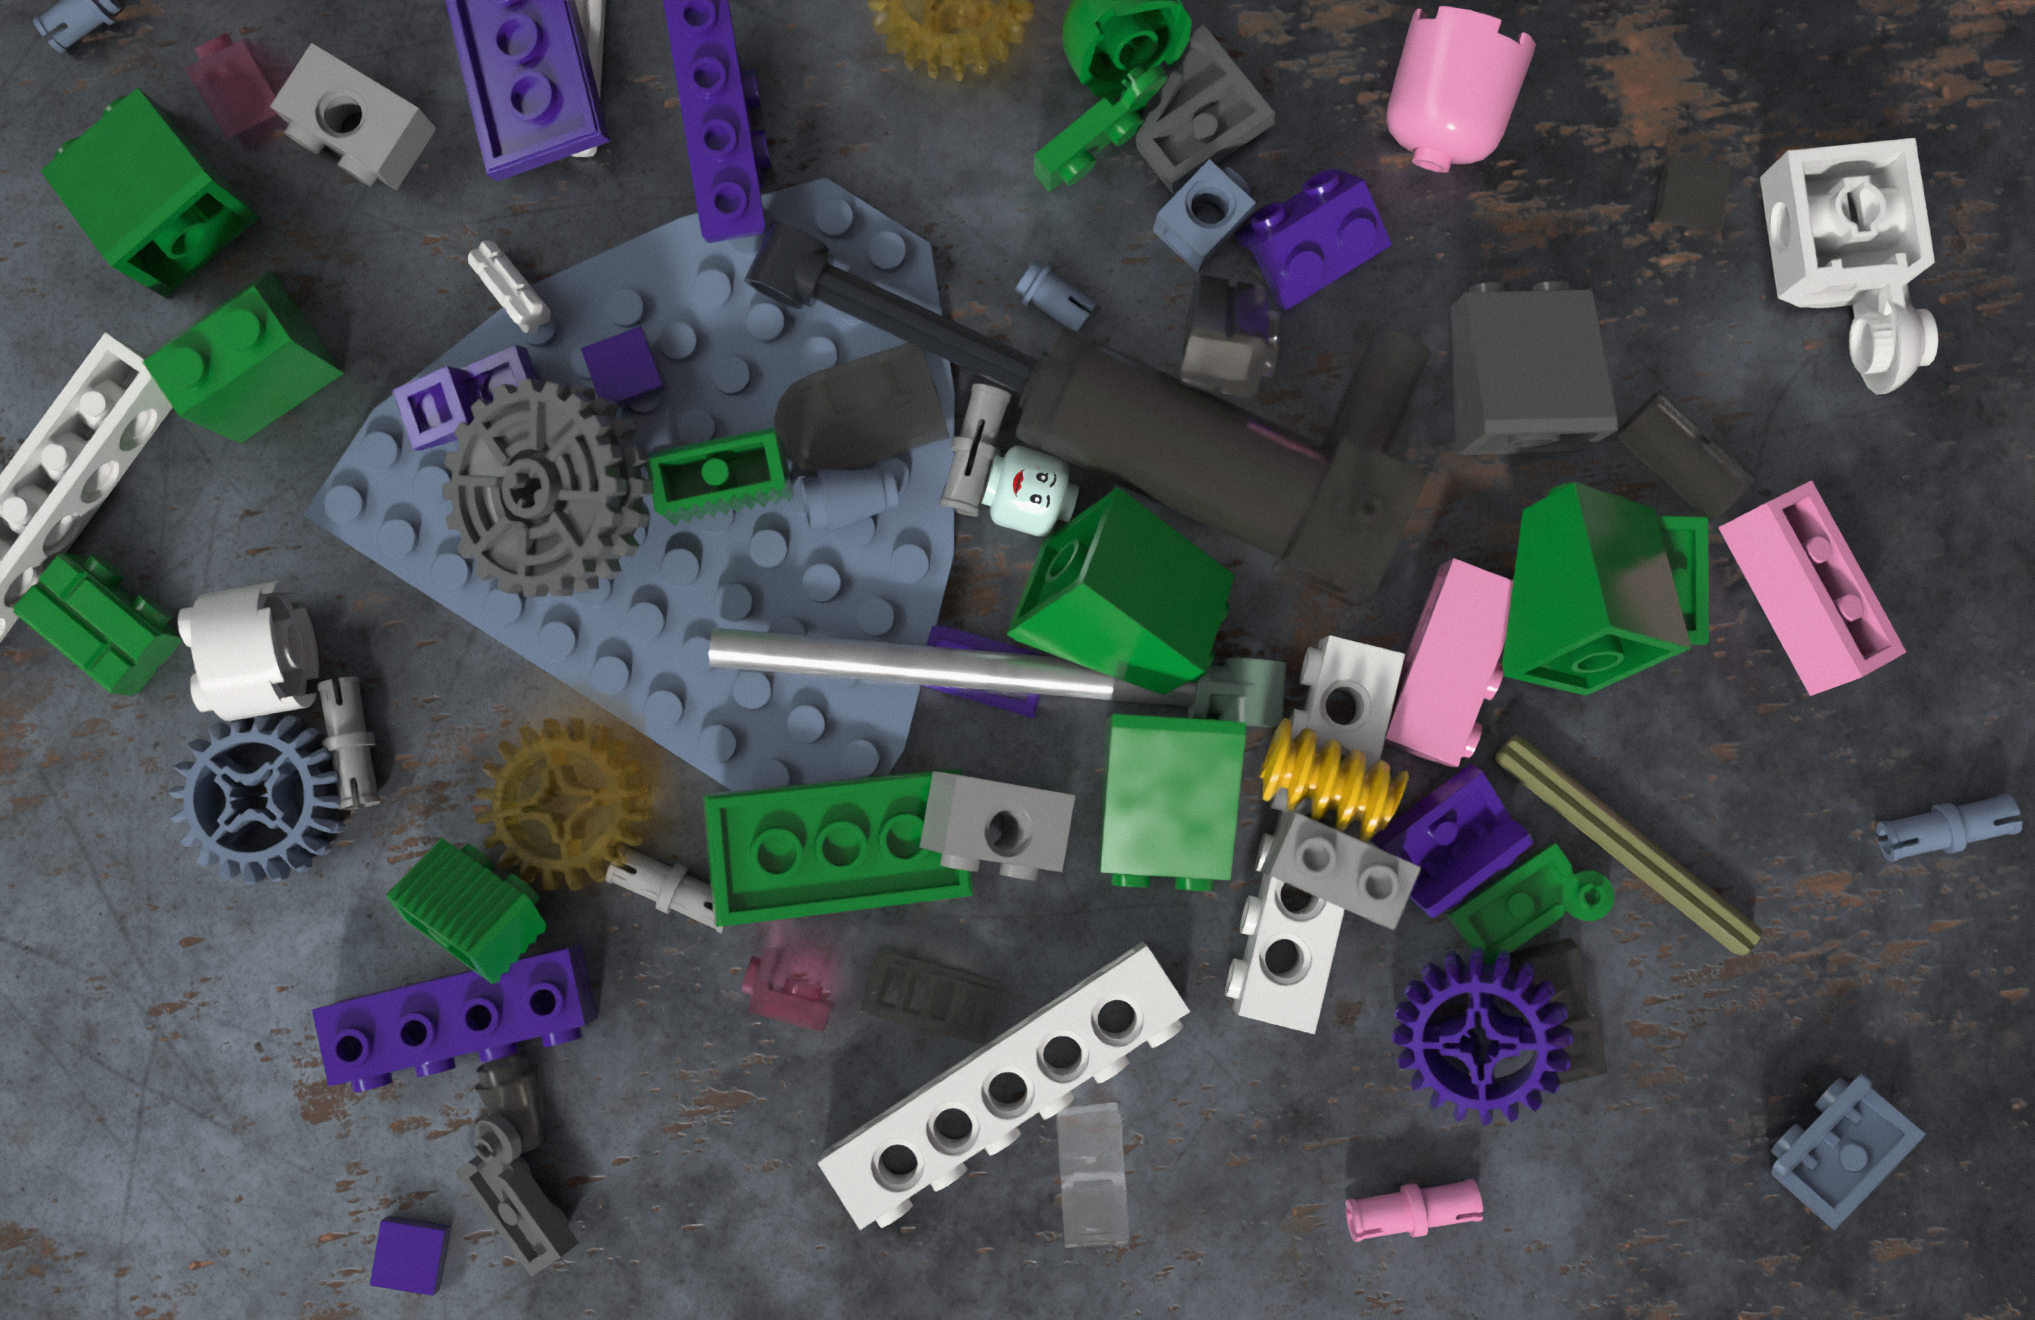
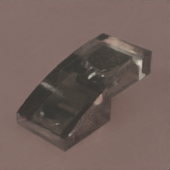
(1562, 965)

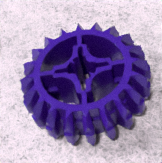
(1506, 1032)

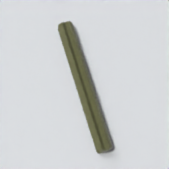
(1628, 845)

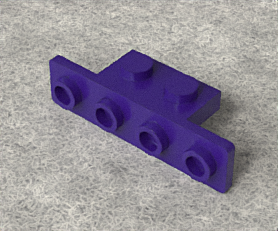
(718, 119)

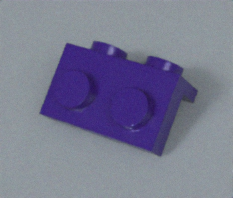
(1314, 235)
(1456, 838)

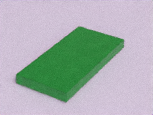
(824, 848)

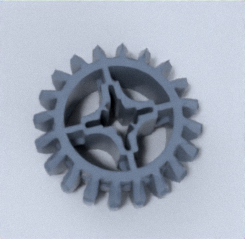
(223, 831)

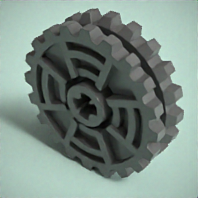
(547, 488)

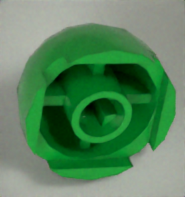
(1115, 36)

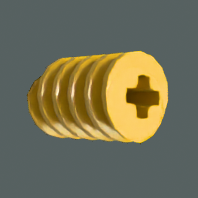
(1331, 783)

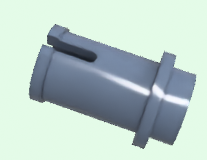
(80, 18)
(1055, 296)

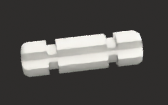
(509, 287)

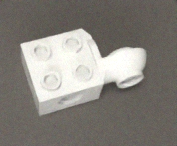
(1854, 233)

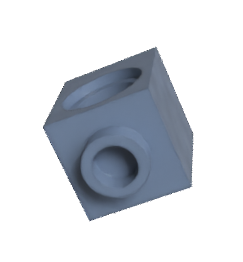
(1187, 235)

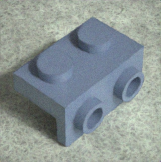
(1844, 1150)

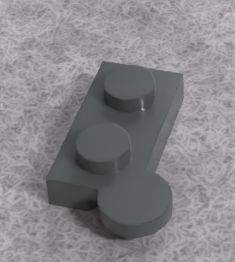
(512, 1199)

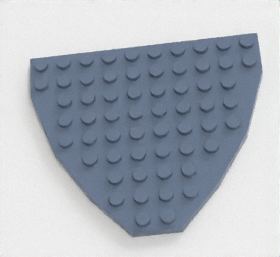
(647, 633)

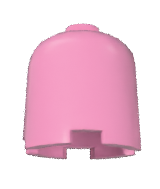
(1455, 87)

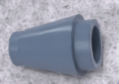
(846, 496)

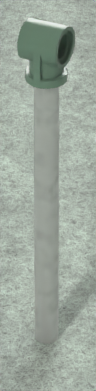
(1234, 691)

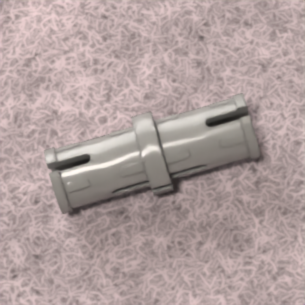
(987, 409)
(349, 742)
(666, 885)

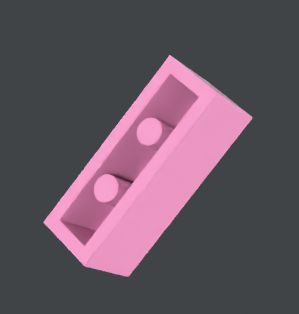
(1812, 589)
(1451, 665)

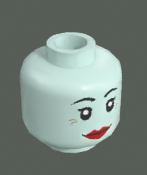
(1029, 491)

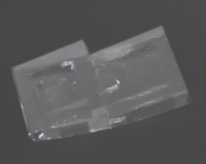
(1092, 1175)

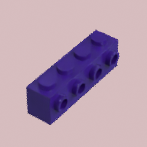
(453, 1017)

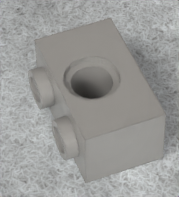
(326, 92)
(960, 818)
(1340, 869)

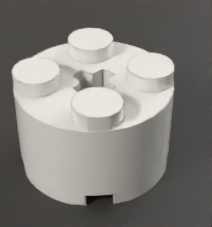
(250, 651)

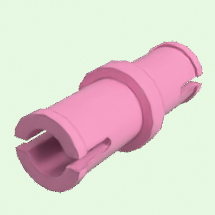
(1414, 1210)

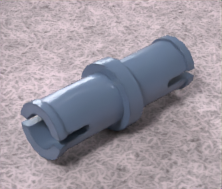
(1949, 827)

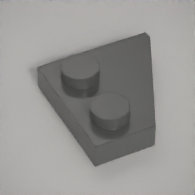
(1202, 114)

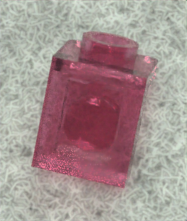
(232, 84)
(795, 1003)

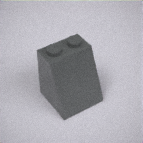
(1529, 371)

